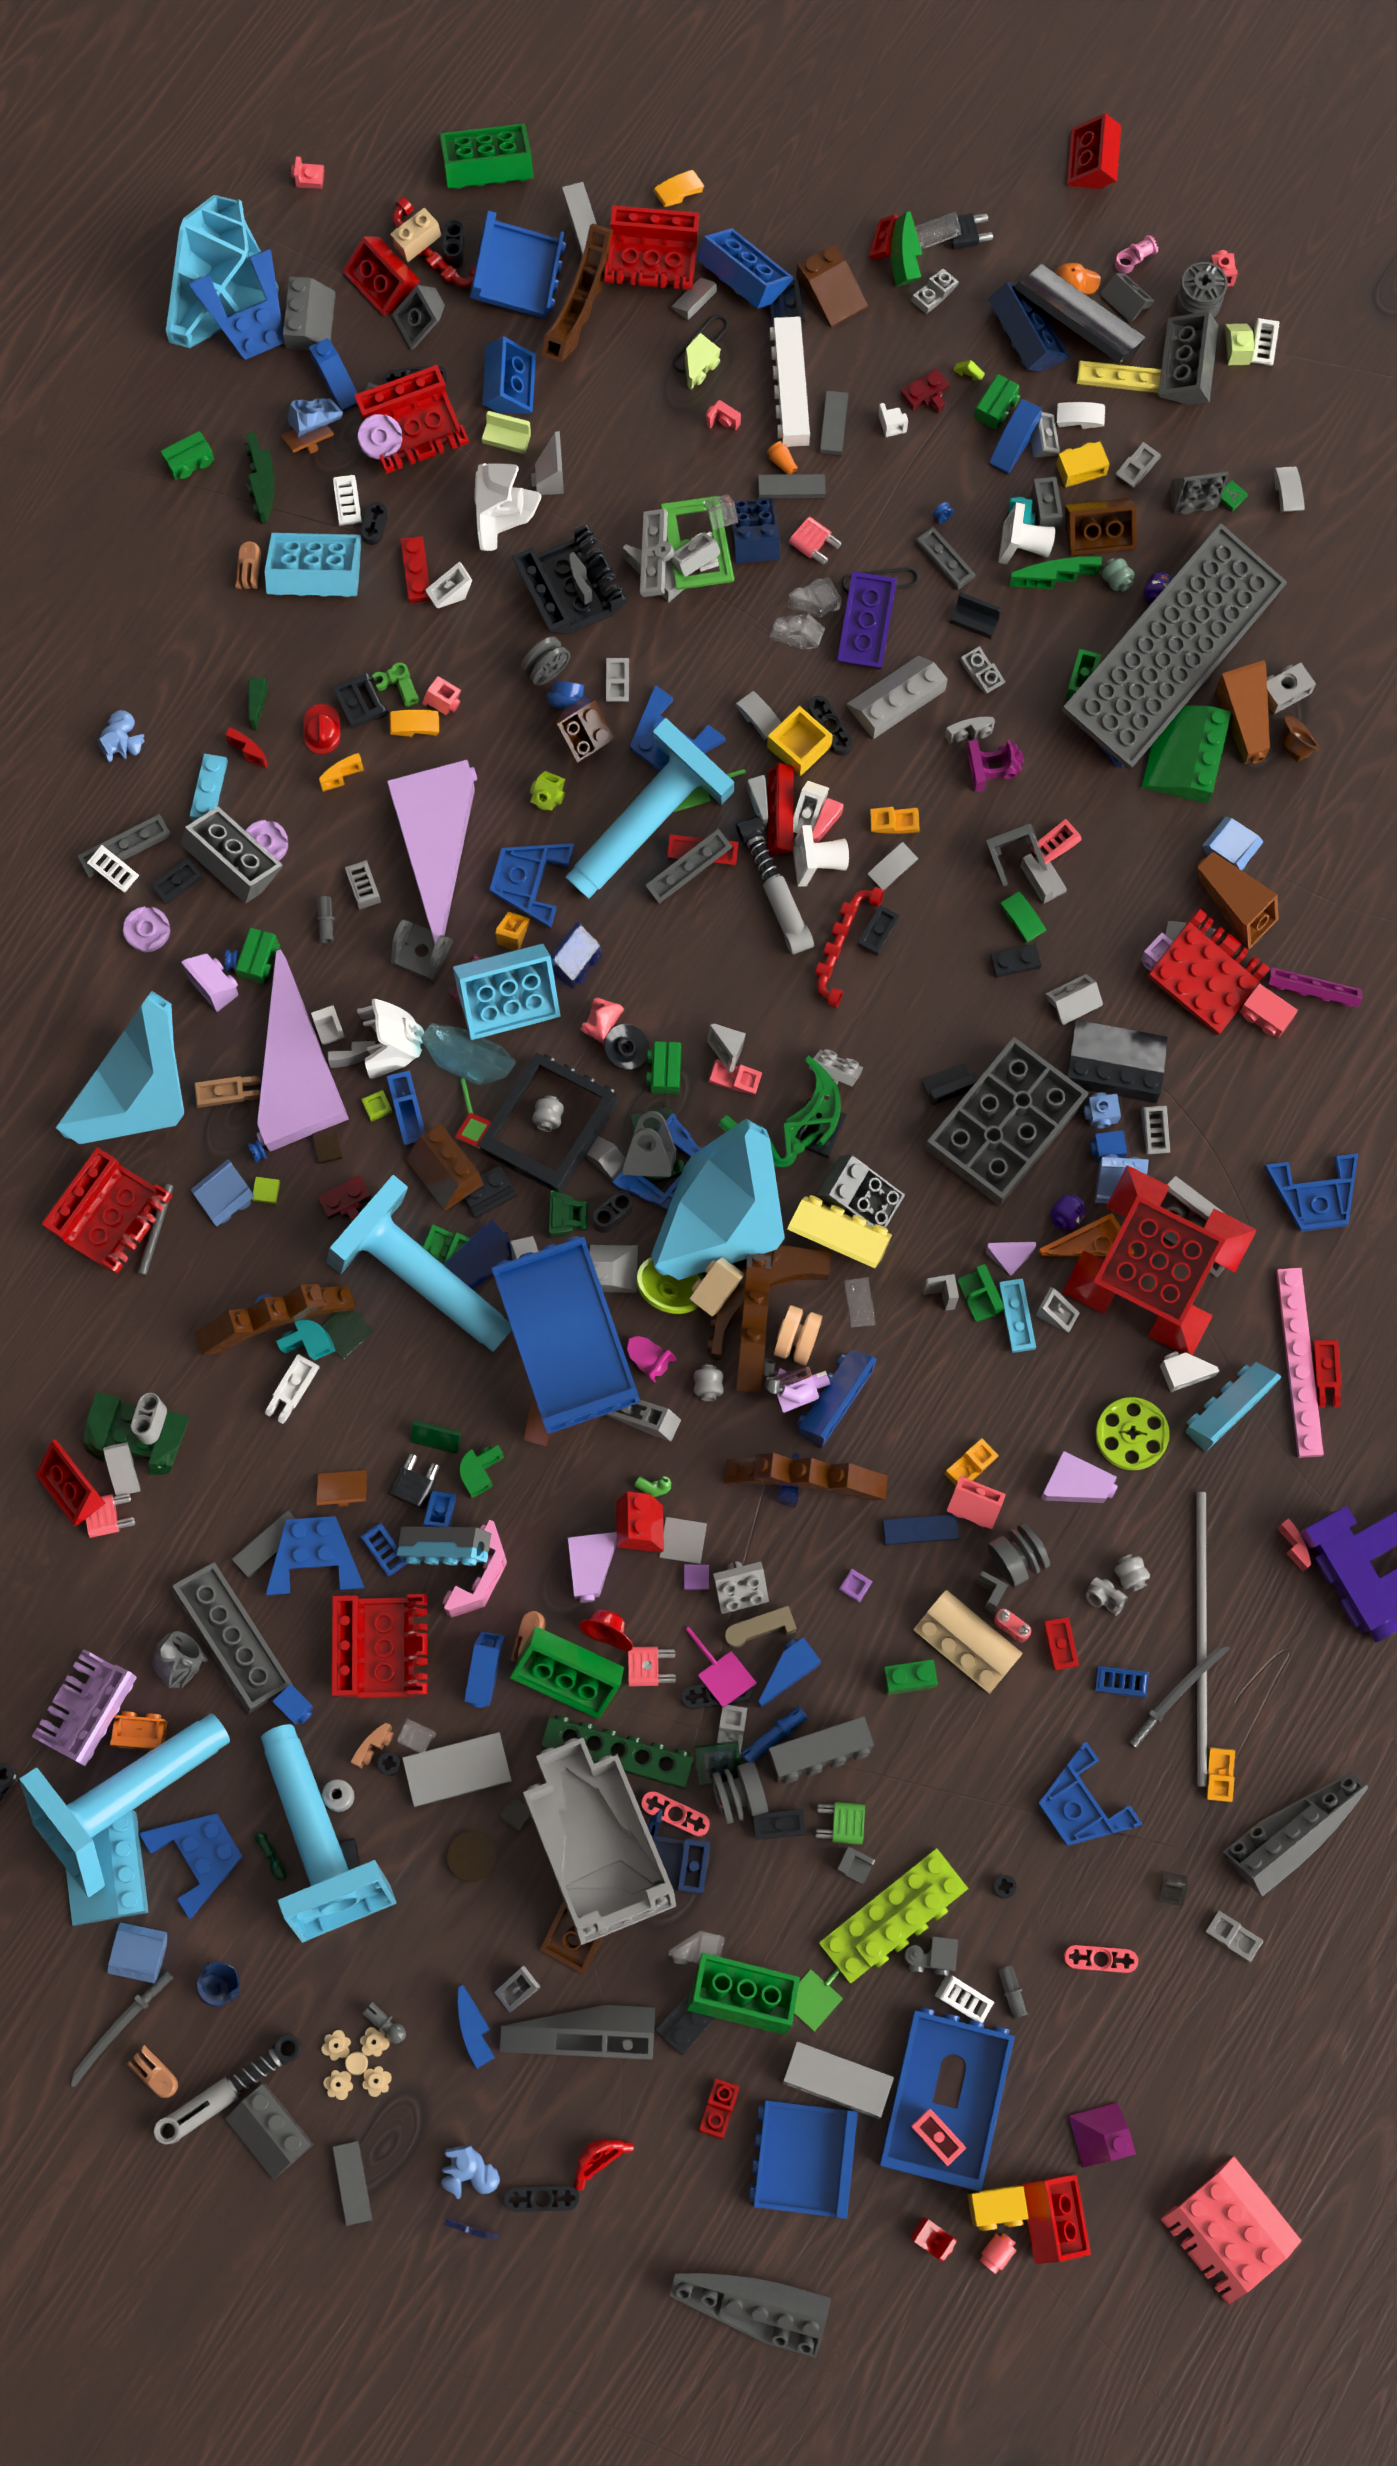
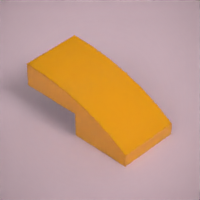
(675, 188)
(414, 721)
(334, 775)
(895, 821)
(972, 1462)
(1220, 1774)

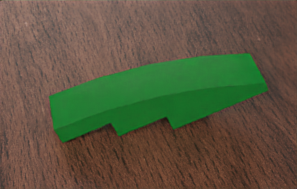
(1061, 570)

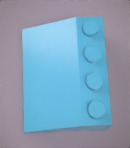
(313, 564)
(507, 991)
(123, 1875)

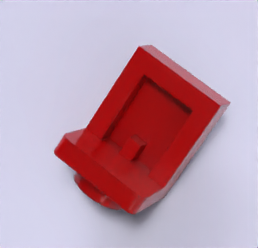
(933, 2239)

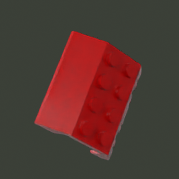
(652, 247)
(421, 410)
(105, 1211)
(378, 1647)

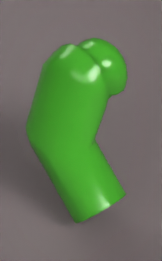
(655, 1488)

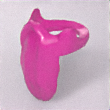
(649, 1356)

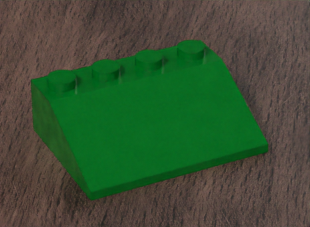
(486, 156)
(1188, 754)

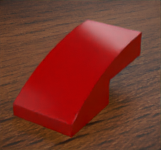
(250, 750)

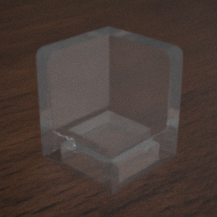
(721, 511)
(415, 1736)

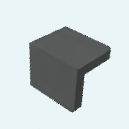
(855, 1865)

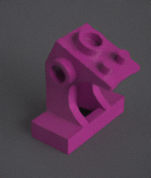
(978, 761)

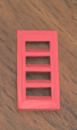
(828, 816)
(1056, 832)

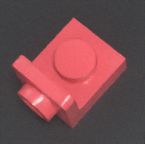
(307, 174)
(725, 414)

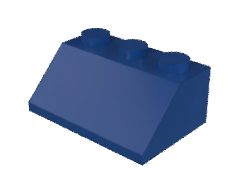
(508, 377)

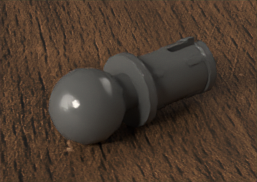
(395, 2032)

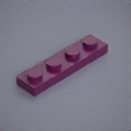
(1323, 989)

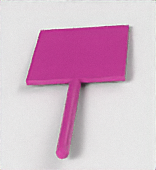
(725, 1677)

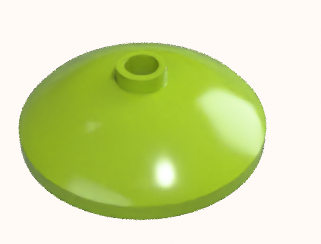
(666, 1291)

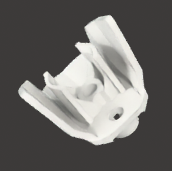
(500, 504)
(398, 1037)

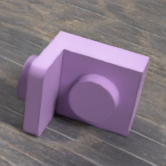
(1155, 951)

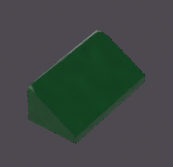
(435, 1437)

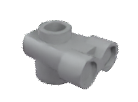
(1103, 1593)

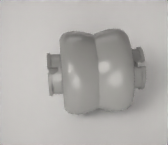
(548, 1113)
(708, 1382)
(1132, 1572)
(334, 1787)

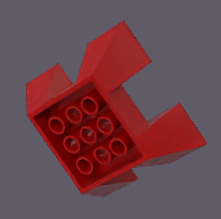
(1197, 1248)

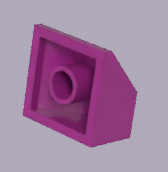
(1101, 2135)

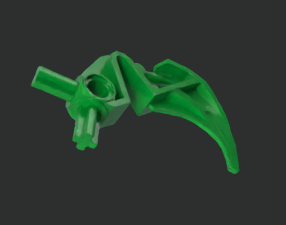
(807, 1116)

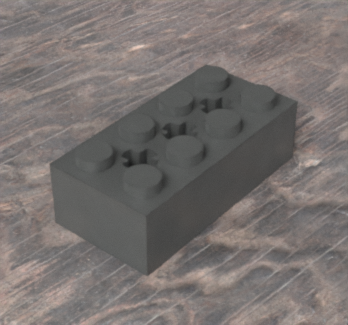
(821, 1749)

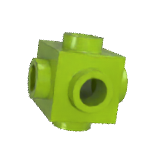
(547, 791)

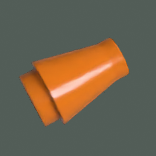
(782, 458)

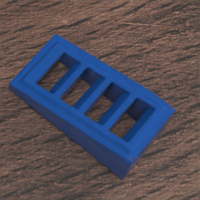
(376, 1554)
(1133, 1674)

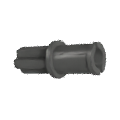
(325, 919)
(1012, 1992)

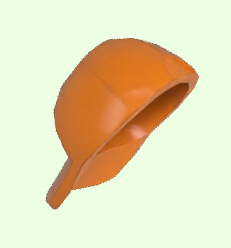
(1082, 279)

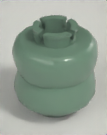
(1118, 574)

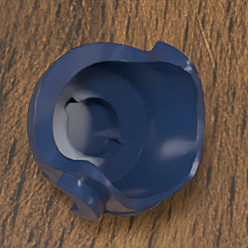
(217, 1984)

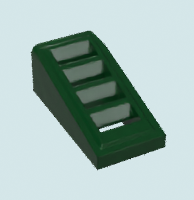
(256, 698)

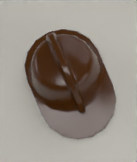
(1299, 740)

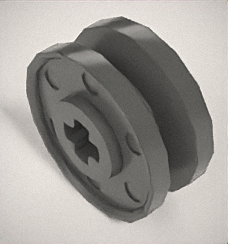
(545, 661)

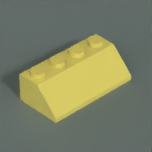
(840, 1231)

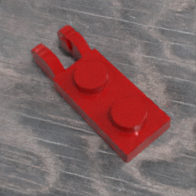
(1327, 1370)

